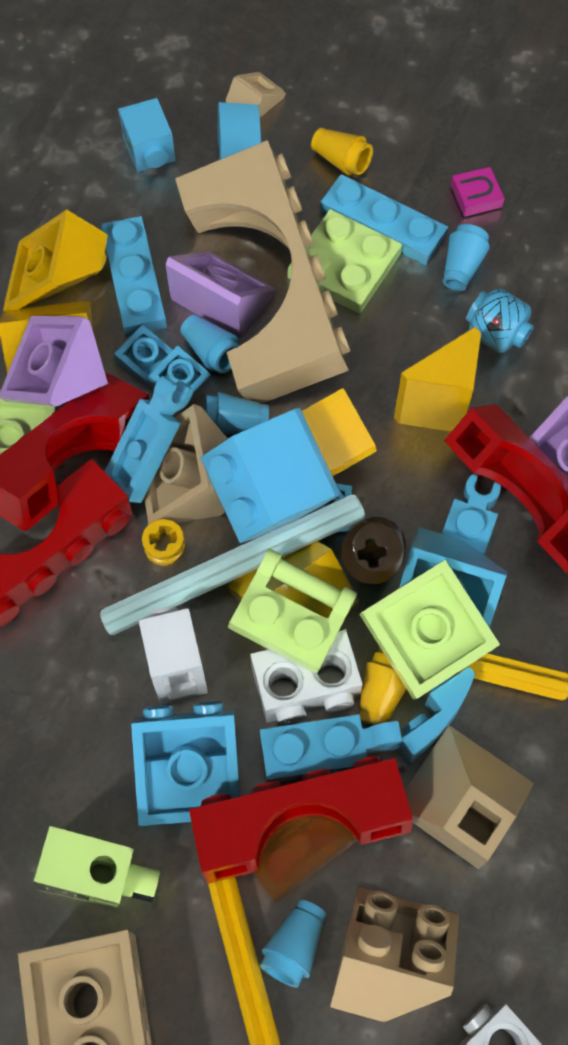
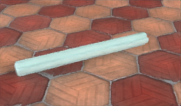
(232, 564)

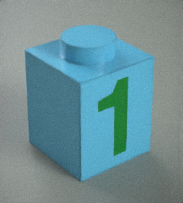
(147, 135)

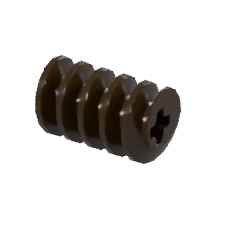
(361, 563)

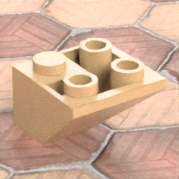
(466, 797)
(395, 956)

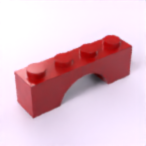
(81, 425)
(501, 451)
(87, 513)
(362, 799)

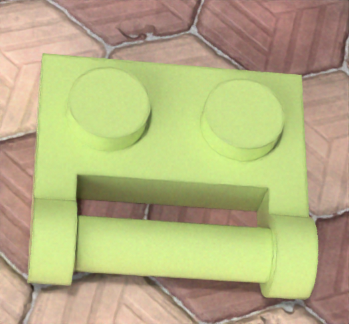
(285, 625)

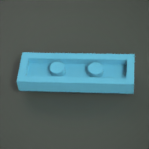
(415, 231)
(134, 275)

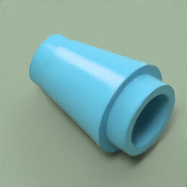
(464, 255)
(209, 342)
(234, 413)
(294, 944)

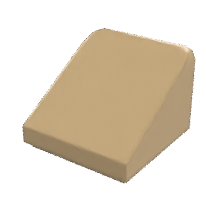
(255, 89)

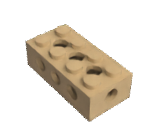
(59, 972)

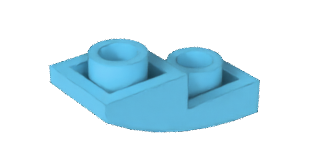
(237, 127)
(150, 358)
(443, 706)

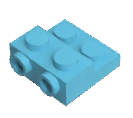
(182, 760)

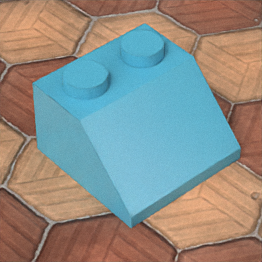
(270, 475)

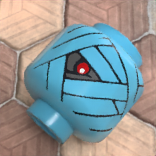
(500, 320)

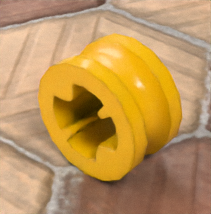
(153, 533)

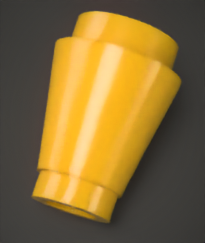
(343, 150)
(380, 691)

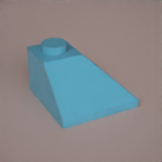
(475, 571)

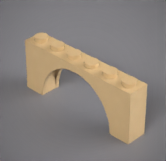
(300, 340)

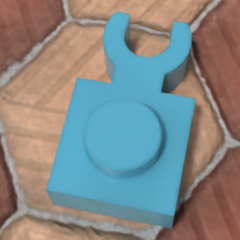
(472, 519)

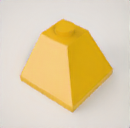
(54, 259)

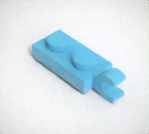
(147, 438)
(323, 744)

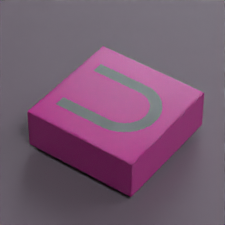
(477, 191)

